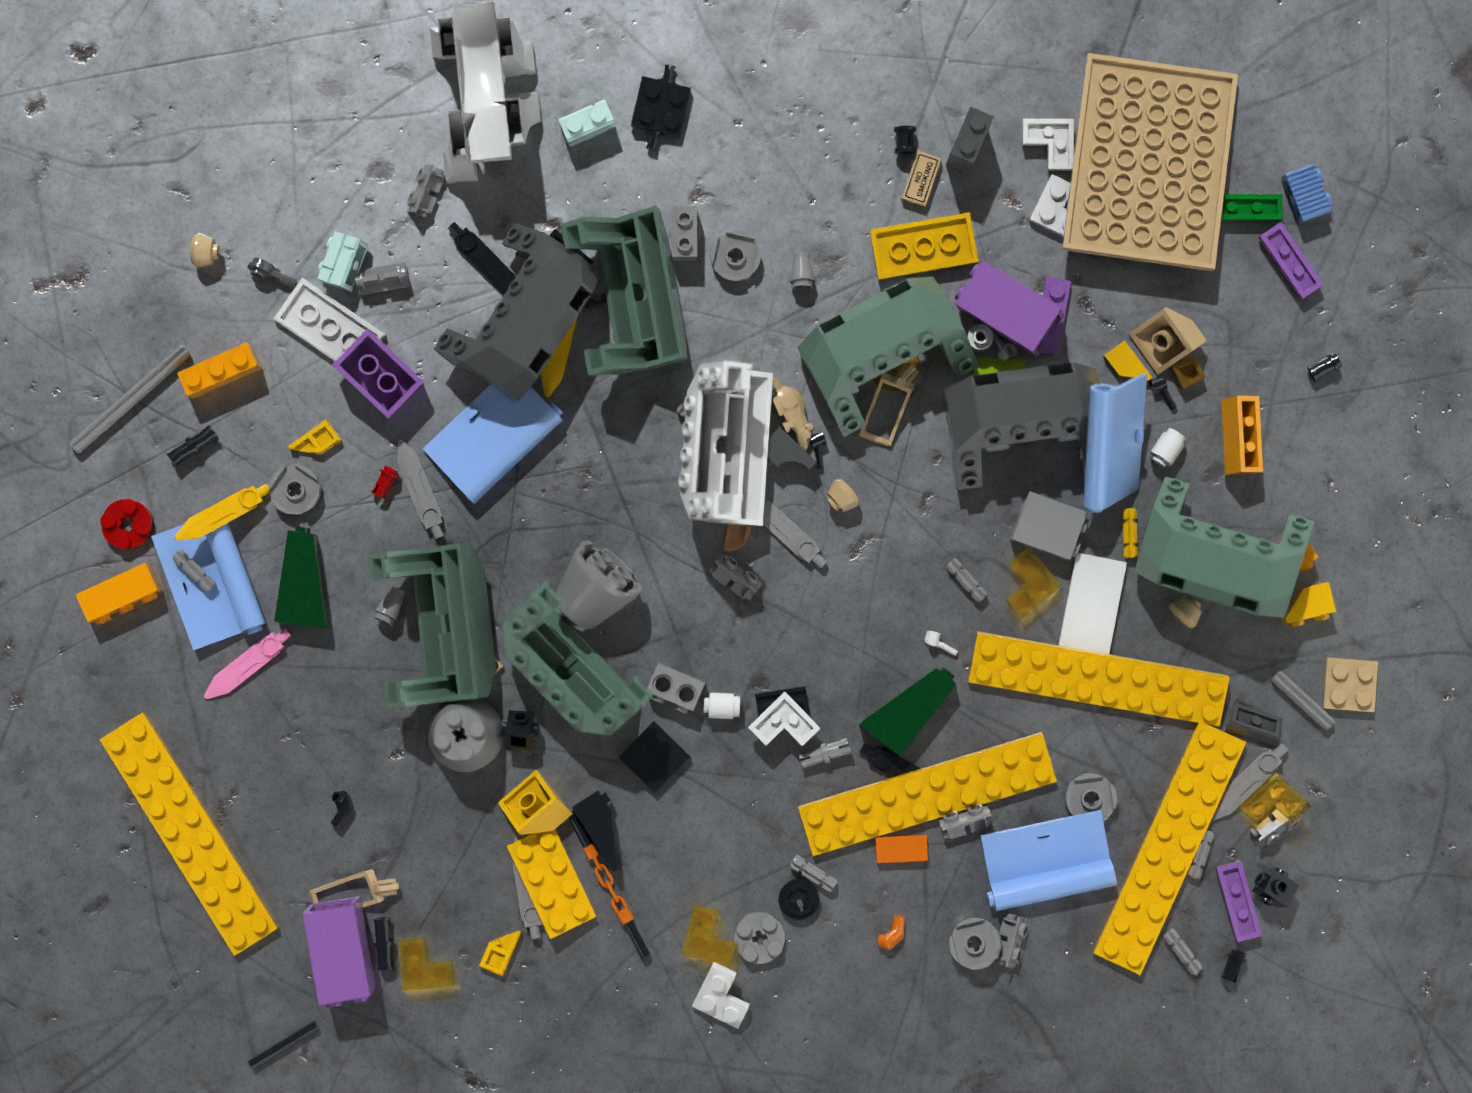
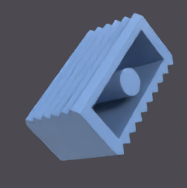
(1307, 193)

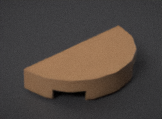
(736, 537)

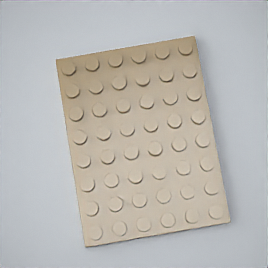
(1150, 162)

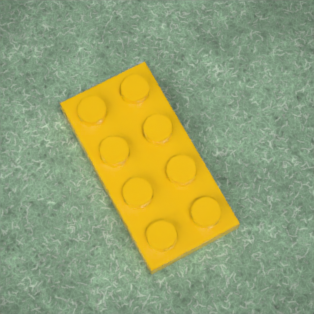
(924, 246)
(550, 882)

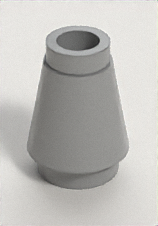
(802, 274)
(390, 607)

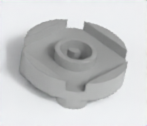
(727, 244)
(309, 488)
(1099, 786)
(767, 925)
(987, 952)

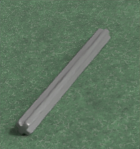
(129, 399)

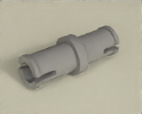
(825, 753)

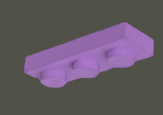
(1290, 261)
(1056, 292)
(1238, 901)

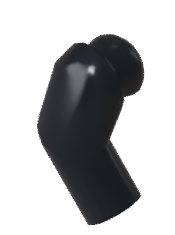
(344, 808)

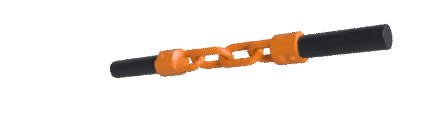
(624, 915)

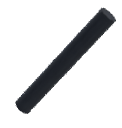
(283, 1044)

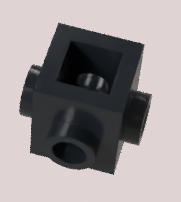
(519, 730)
(1275, 887)

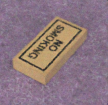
(921, 178)

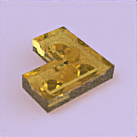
(1037, 584)
(1275, 795)
(702, 942)
(417, 972)

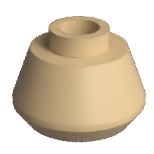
(203, 250)
(841, 496)
(1186, 611)

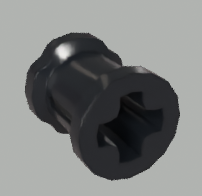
(905, 140)

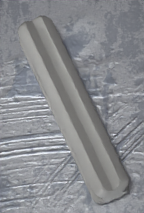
(1301, 699)

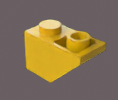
(1310, 602)

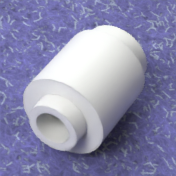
(980, 346)
(1167, 448)
(722, 705)

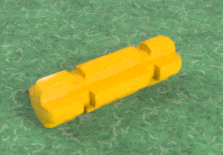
(1130, 533)

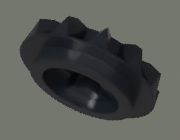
(809, 905)

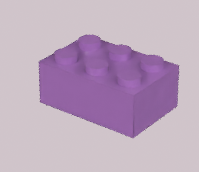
(377, 373)

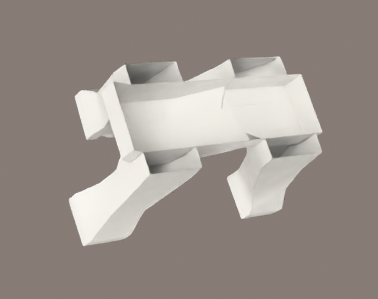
(488, 120)

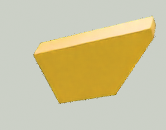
(1125, 362)
(317, 439)
(499, 953)

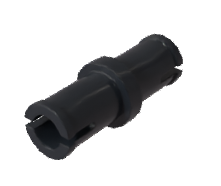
(192, 445)
(383, 943)

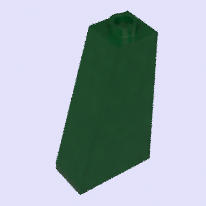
(301, 585)
(905, 714)

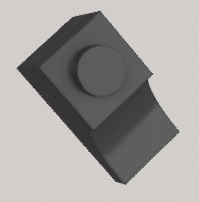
(784, 450)

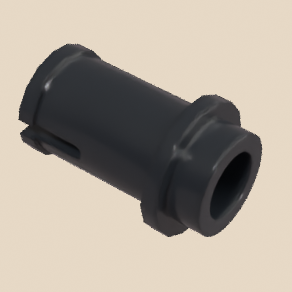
(1324, 367)
(1233, 965)

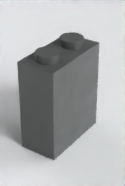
(969, 140)

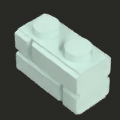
(587, 123)
(342, 261)

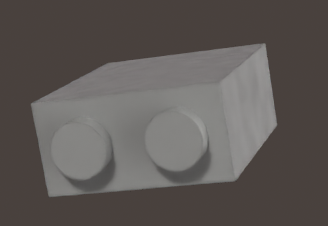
(1049, 526)

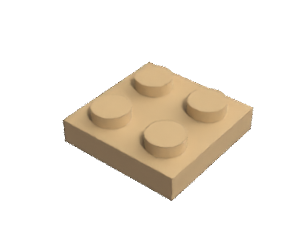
(1349, 684)

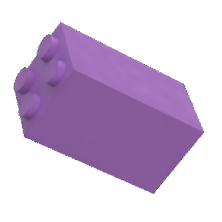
(1009, 308)
(339, 951)

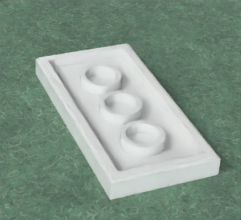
(322, 320)
(1092, 603)

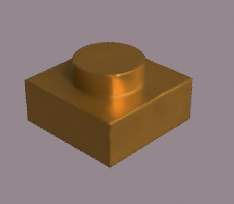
(1188, 372)

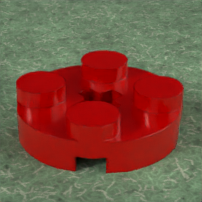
(141, 526)

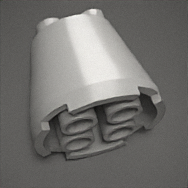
(595, 587)
(482, 729)

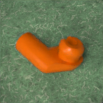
(894, 936)

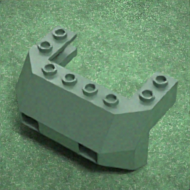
(637, 288)
(880, 337)
(1220, 561)
(450, 620)
(568, 668)

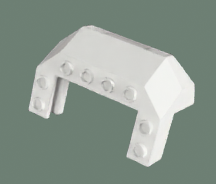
(726, 444)

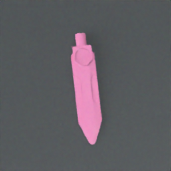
(247, 664)

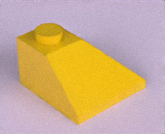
(534, 806)

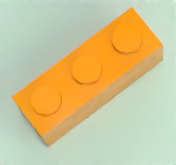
(219, 370)
(1242, 435)
(119, 593)

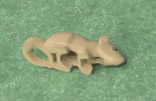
(791, 406)

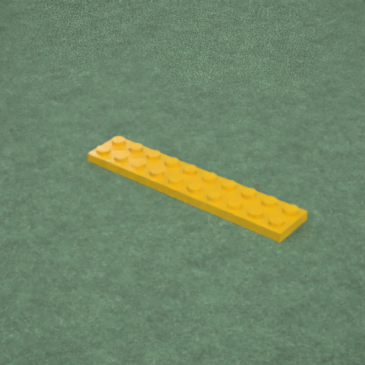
(1098, 678)
(927, 793)
(189, 833)
(1169, 847)

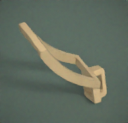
(898, 382)
(372, 882)

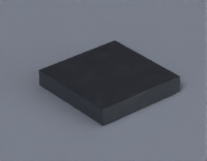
(654, 756)

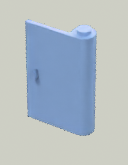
(1114, 442)
(487, 448)
(229, 605)
(1049, 867)

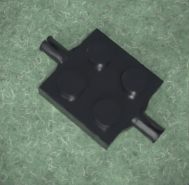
(660, 107)

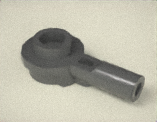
(261, 269)

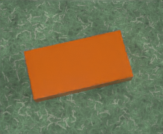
(901, 848)

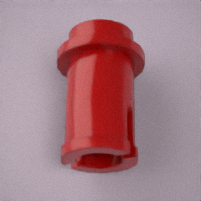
(385, 481)

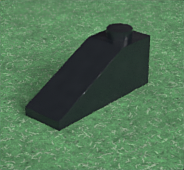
(599, 823)

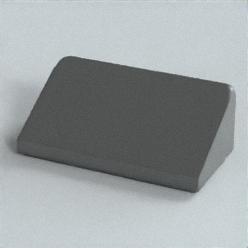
(1253, 725)

